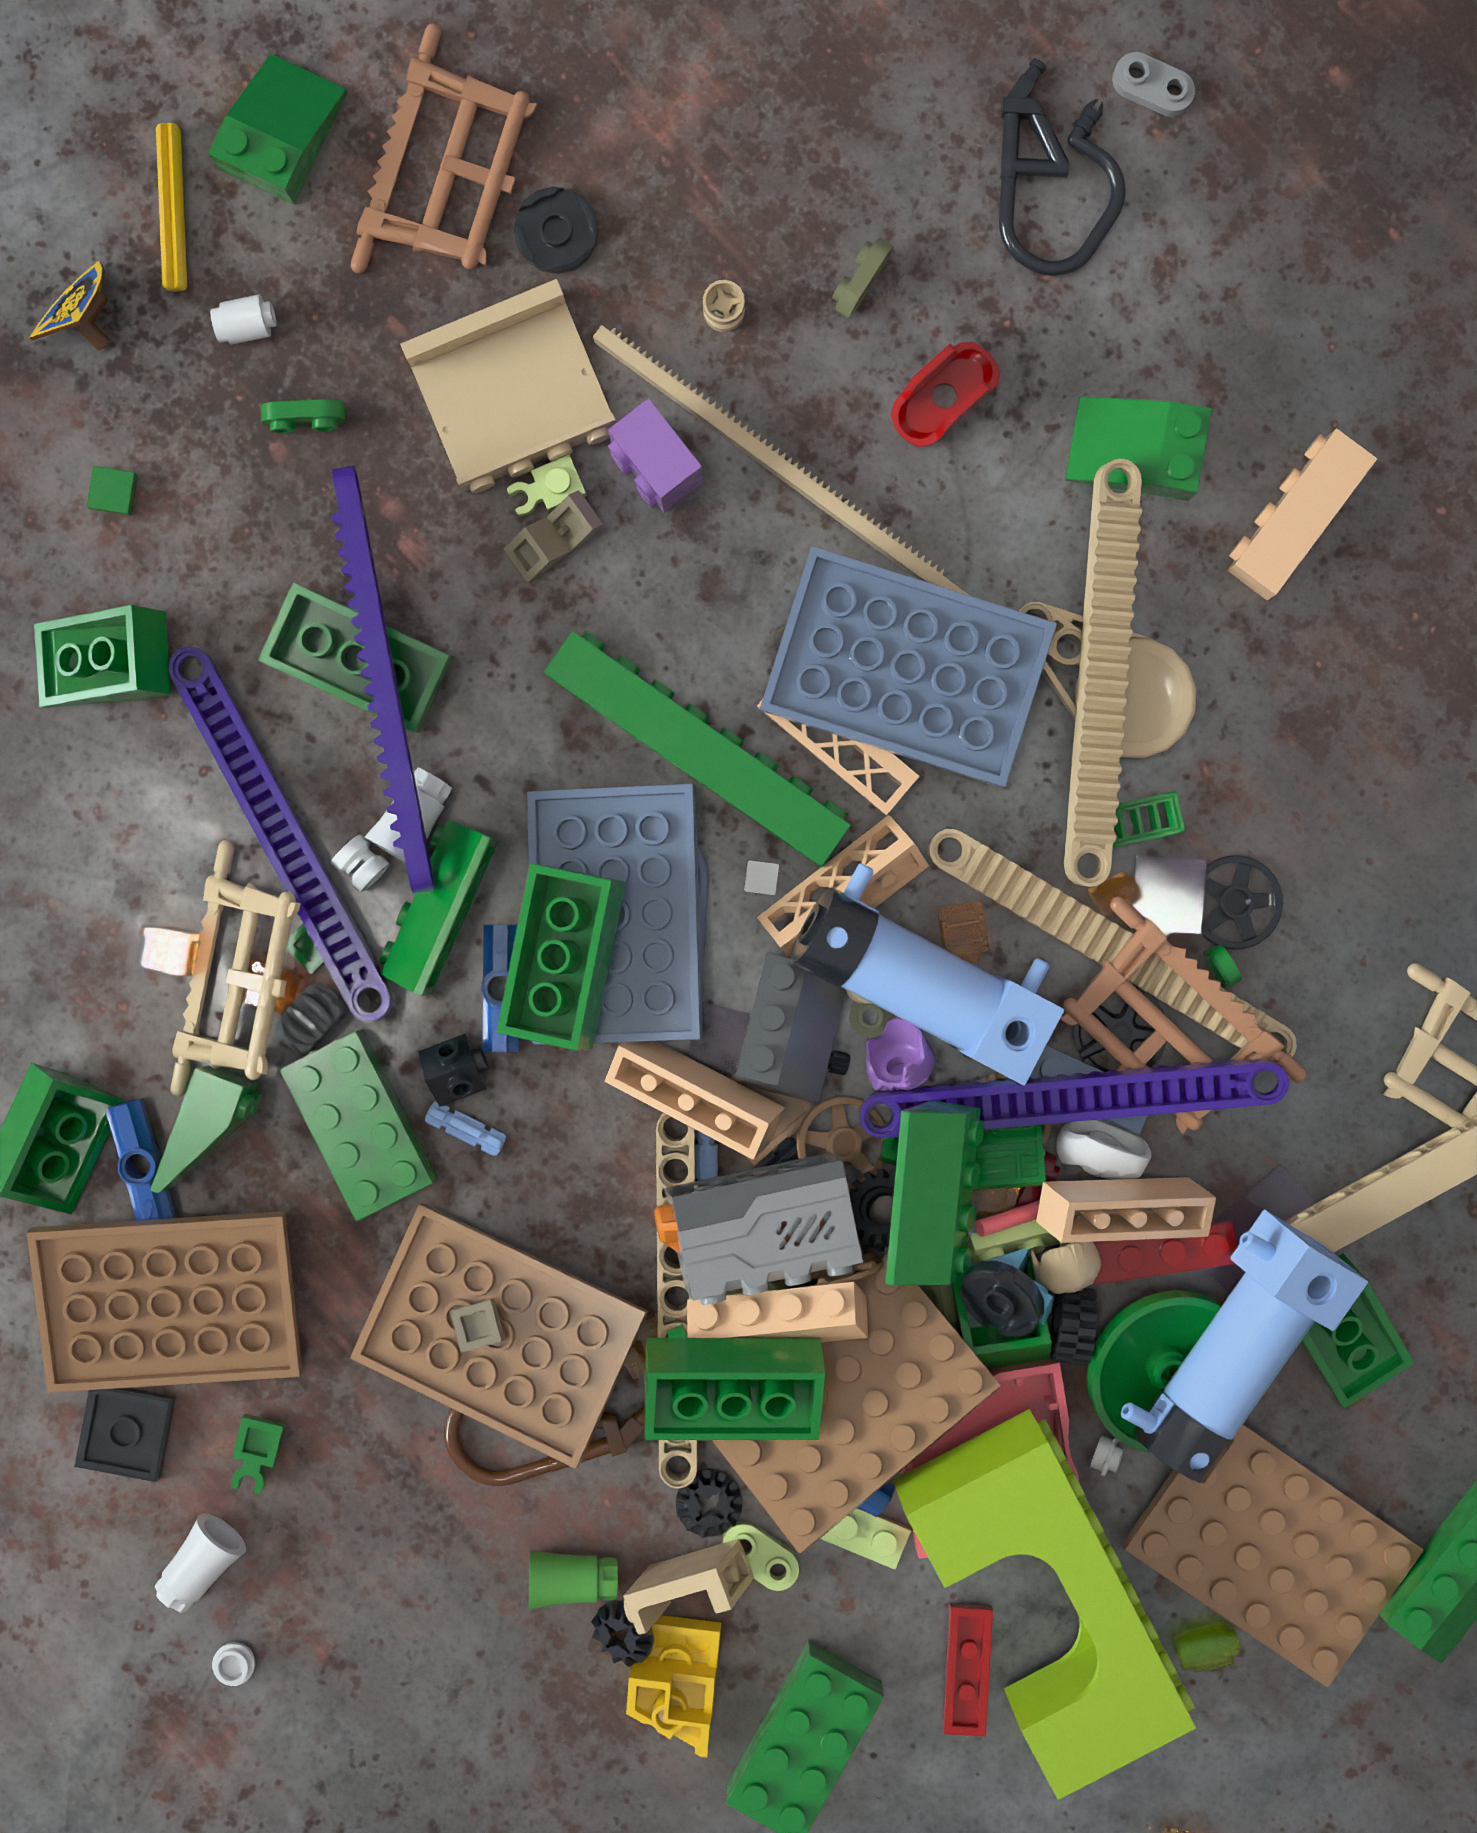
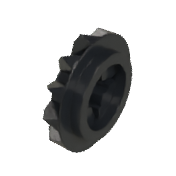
(707, 1484)
(633, 1647)

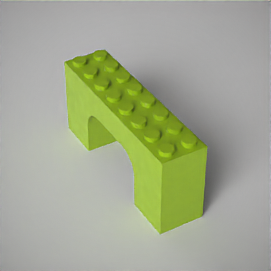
(1116, 1684)

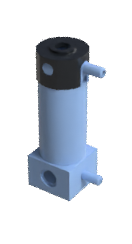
(925, 983)
(1283, 1292)

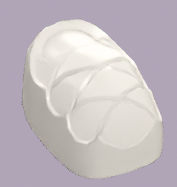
(1103, 1149)

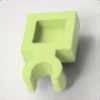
(551, 485)

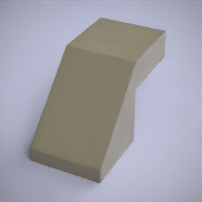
(554, 537)

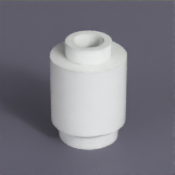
(243, 319)

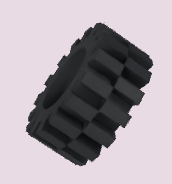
(861, 1201)
(1074, 1326)

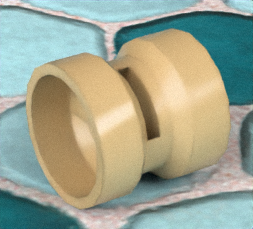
(722, 297)

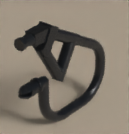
(1019, 106)

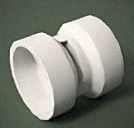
(360, 863)

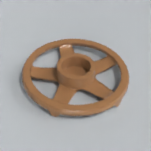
(842, 1139)
(870, 1265)

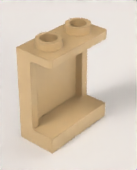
(718, 1569)

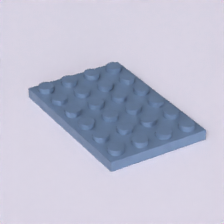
(908, 667)
(652, 845)

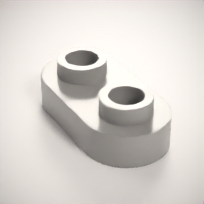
(1152, 88)

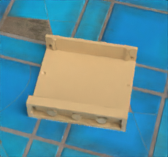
(509, 387)

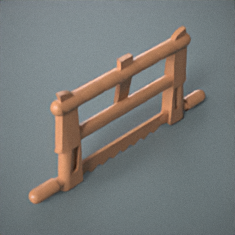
(471, 93)
(1114, 976)

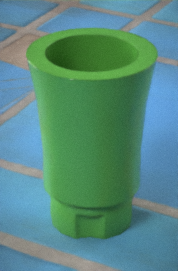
(570, 1579)

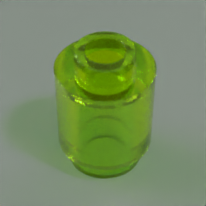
(1207, 1647)

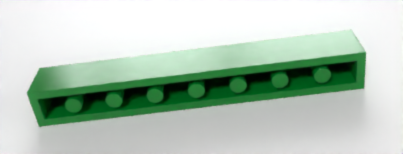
(696, 748)

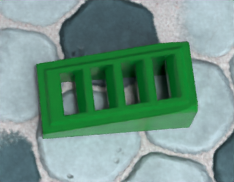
(1173, 815)

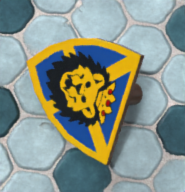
(78, 308)

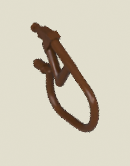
(615, 1442)

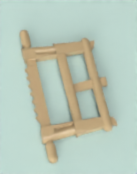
(1426, 1044)
(222, 1052)

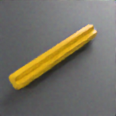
(171, 207)

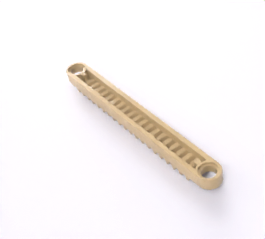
(1103, 672)
(1086, 933)

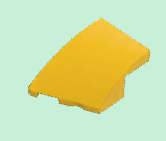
(678, 1681)

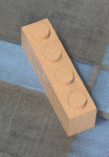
(1301, 514)
(695, 1095)
(1125, 1209)
(819, 1311)

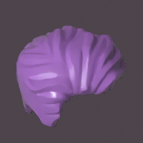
(899, 1057)

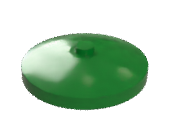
(1142, 1353)

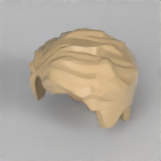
(1067, 1267)

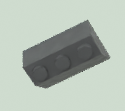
(790, 1031)

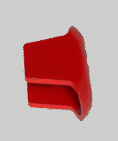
(964, 368)

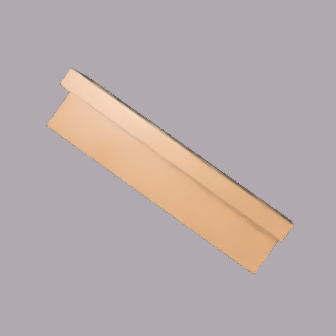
(884, 761)
(891, 869)

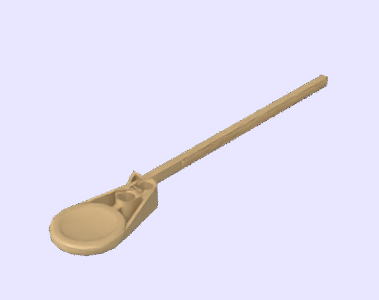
(1160, 682)

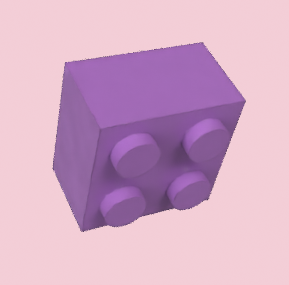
(655, 455)

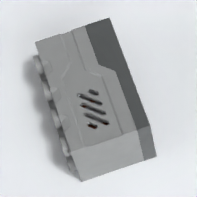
(761, 1227)

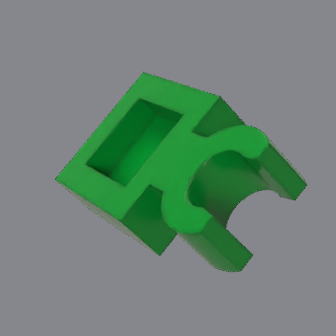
(257, 1446)

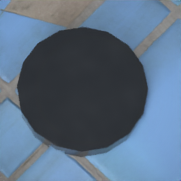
(555, 230)
(1002, 1297)

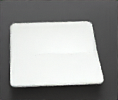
(761, 877)

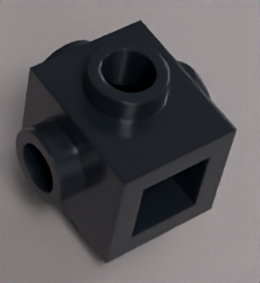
(453, 1069)

